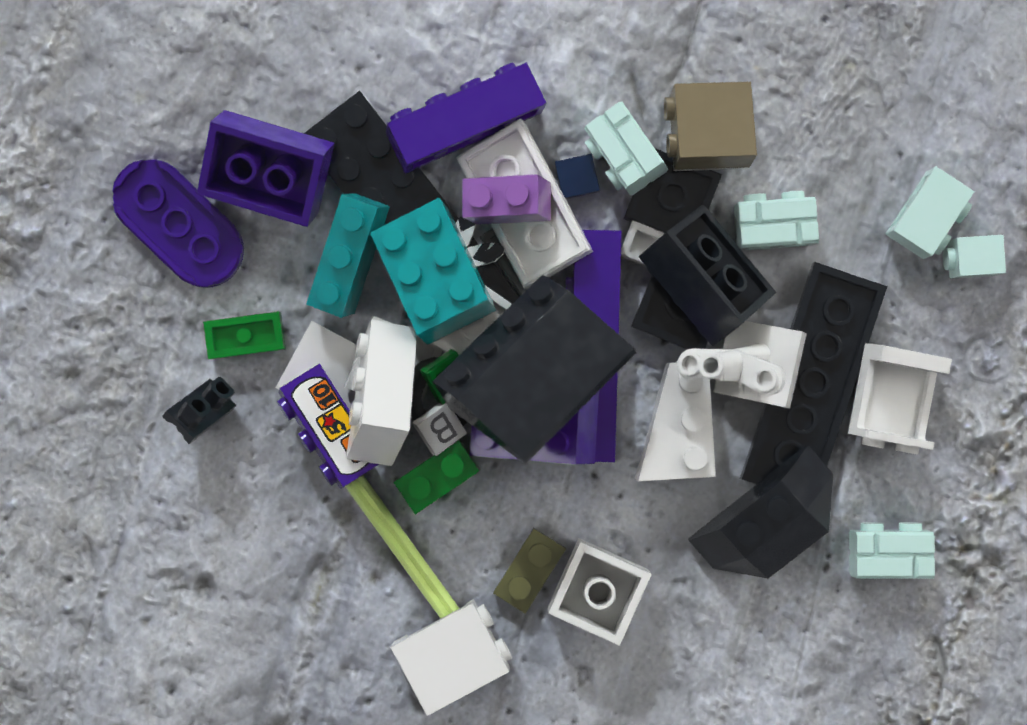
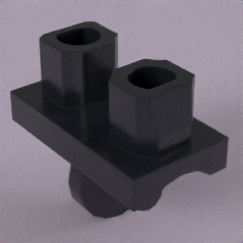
(201, 409)

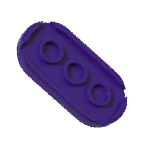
(177, 223)

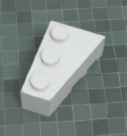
(383, 393)
(679, 431)

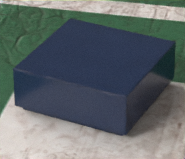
(577, 176)

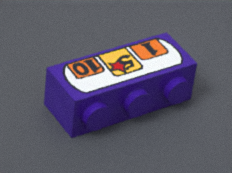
(324, 424)

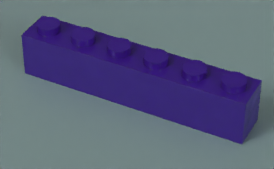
(598, 287)

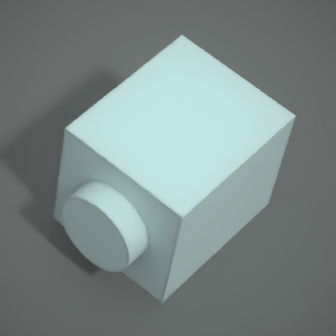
(975, 256)

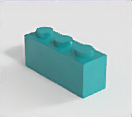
(347, 255)

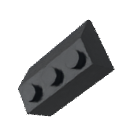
(707, 275)

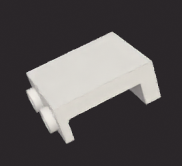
(895, 397)
(452, 657)

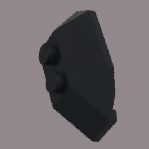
(771, 520)

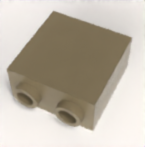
(711, 126)

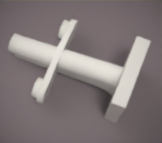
(754, 364)

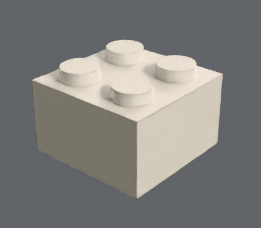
(599, 591)

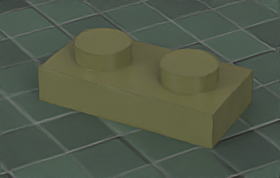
(529, 570)

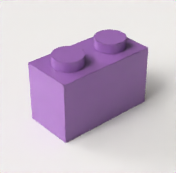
(506, 199)

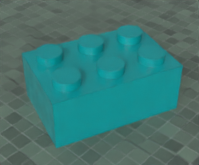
(433, 271)

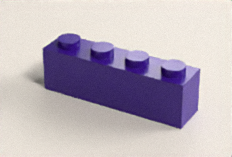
(465, 116)

